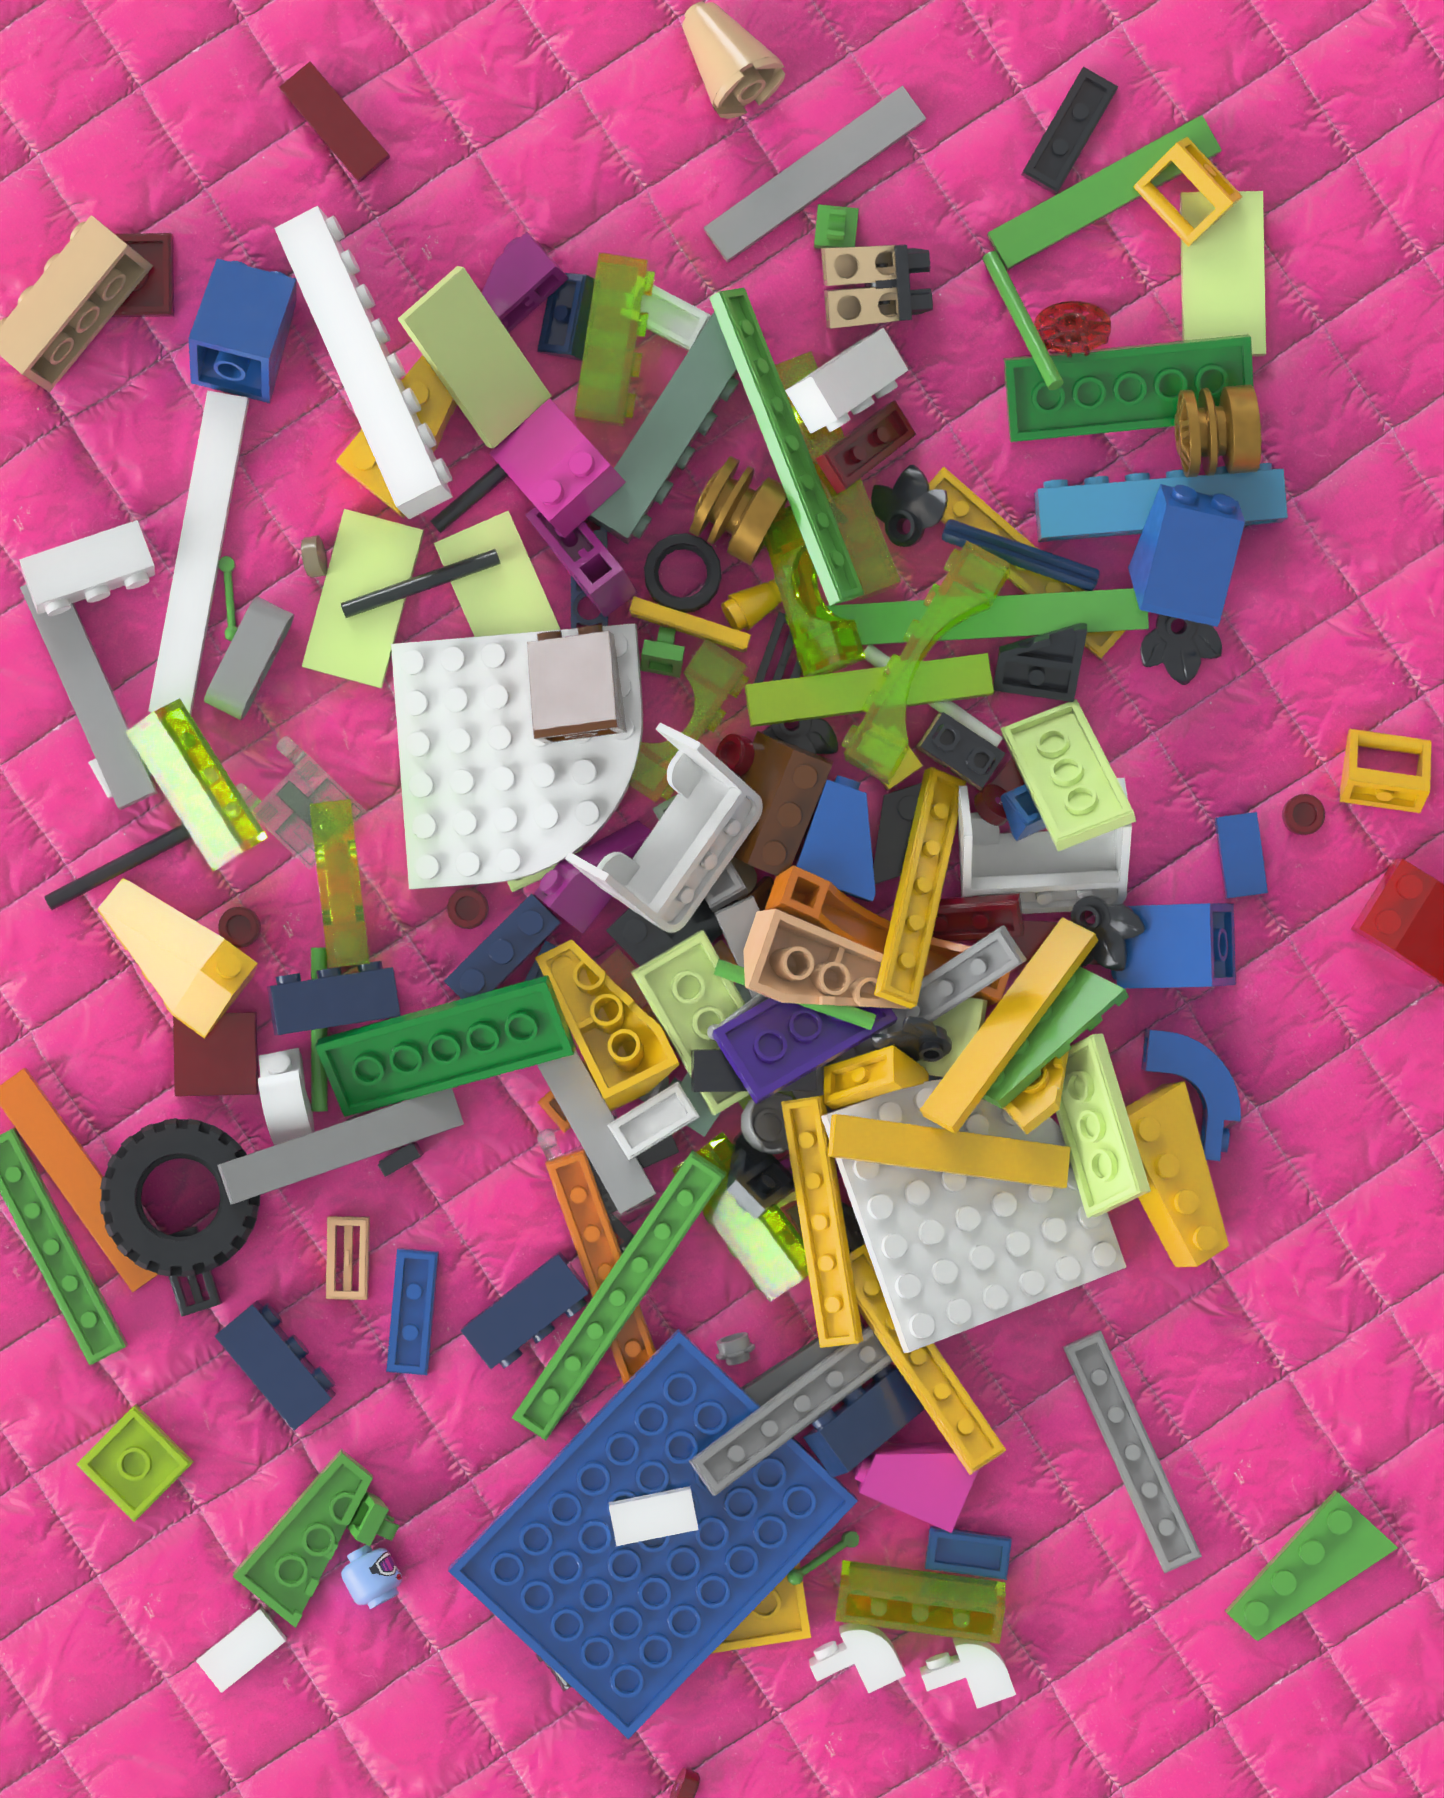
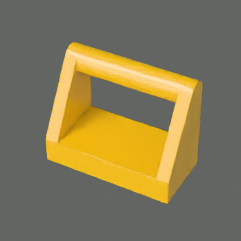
(1202, 175)
(1382, 787)
(870, 1076)

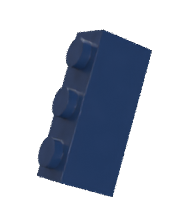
(504, 949)
(333, 998)
(526, 1312)
(277, 1364)
(863, 1421)

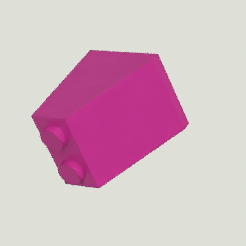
(917, 1480)

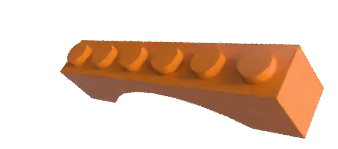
(825, 906)

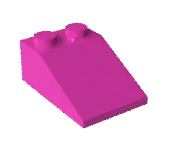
(557, 468)

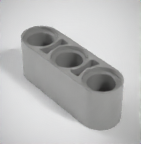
(248, 658)

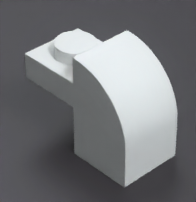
(284, 1096)
(864, 1647)
(978, 1664)

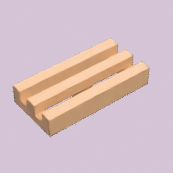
(348, 1223)

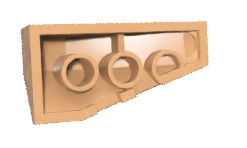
(809, 964)

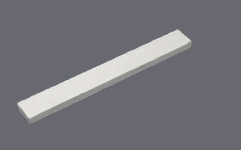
(199, 550)

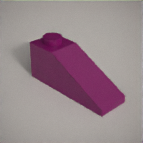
(521, 280)
(587, 563)
(574, 894)

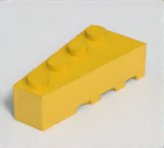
(1182, 1192)

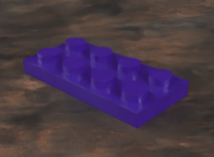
(787, 1041)

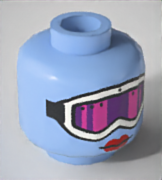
(371, 1576)

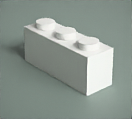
(848, 382)
(88, 568)

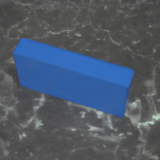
(1241, 855)
(968, 1553)

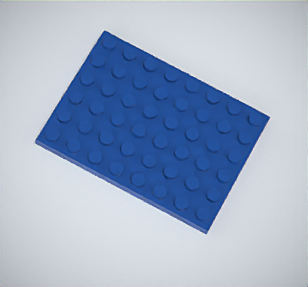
(648, 1612)

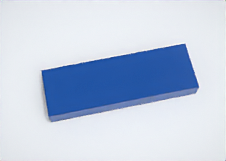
(412, 1311)

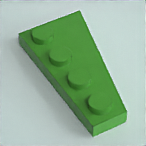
(1071, 1013)
(298, 1547)
(1312, 1564)

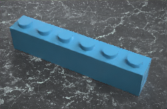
(1123, 507)

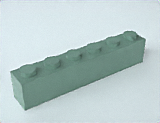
(668, 433)

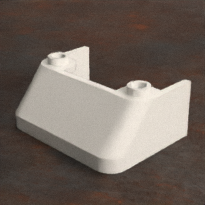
(687, 844)
(1034, 867)

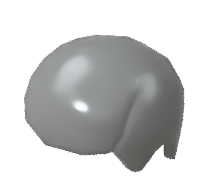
(764, 1124)

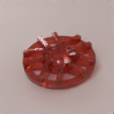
(1073, 327)

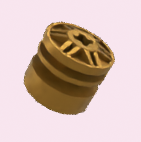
(1220, 430)
(738, 510)

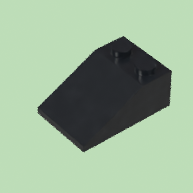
(646, 941)

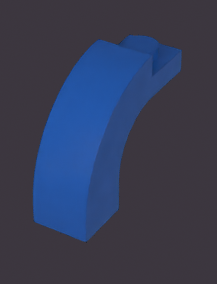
(1206, 1073)

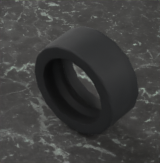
(693, 544)

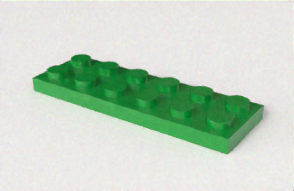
(1120, 386)
(446, 1046)

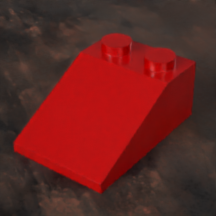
(1407, 918)

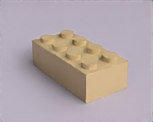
(70, 303)

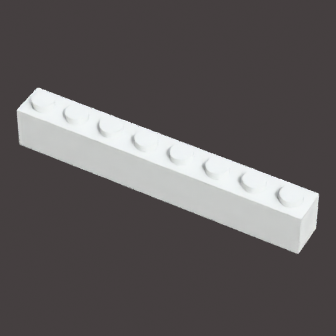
(364, 363)

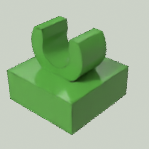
(835, 226)
(662, 655)
(372, 1519)

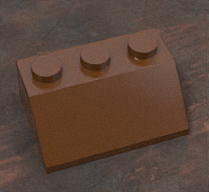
(789, 787)

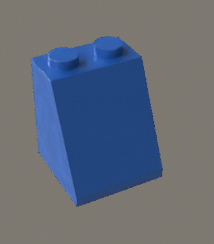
(241, 330)
(1187, 554)
(840, 840)
(1181, 947)

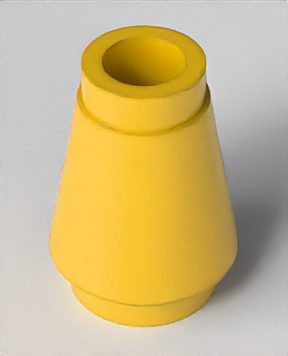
(751, 605)

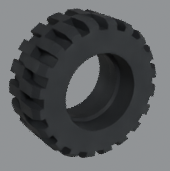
(123, 1204)

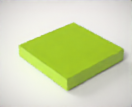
(135, 1462)

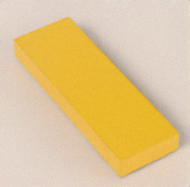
(689, 624)

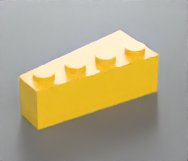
(435, 411)

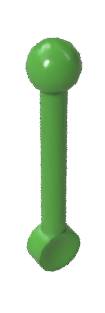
(228, 565)
(848, 1539)

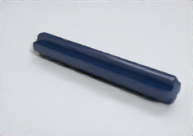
(1023, 555)

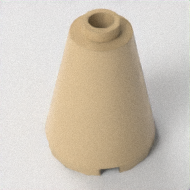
(730, 60)

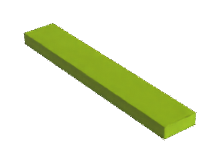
(847, 691)

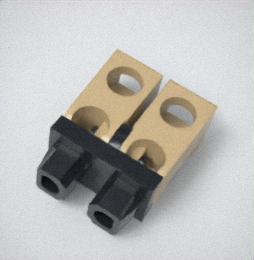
(886, 280)
(961, 750)

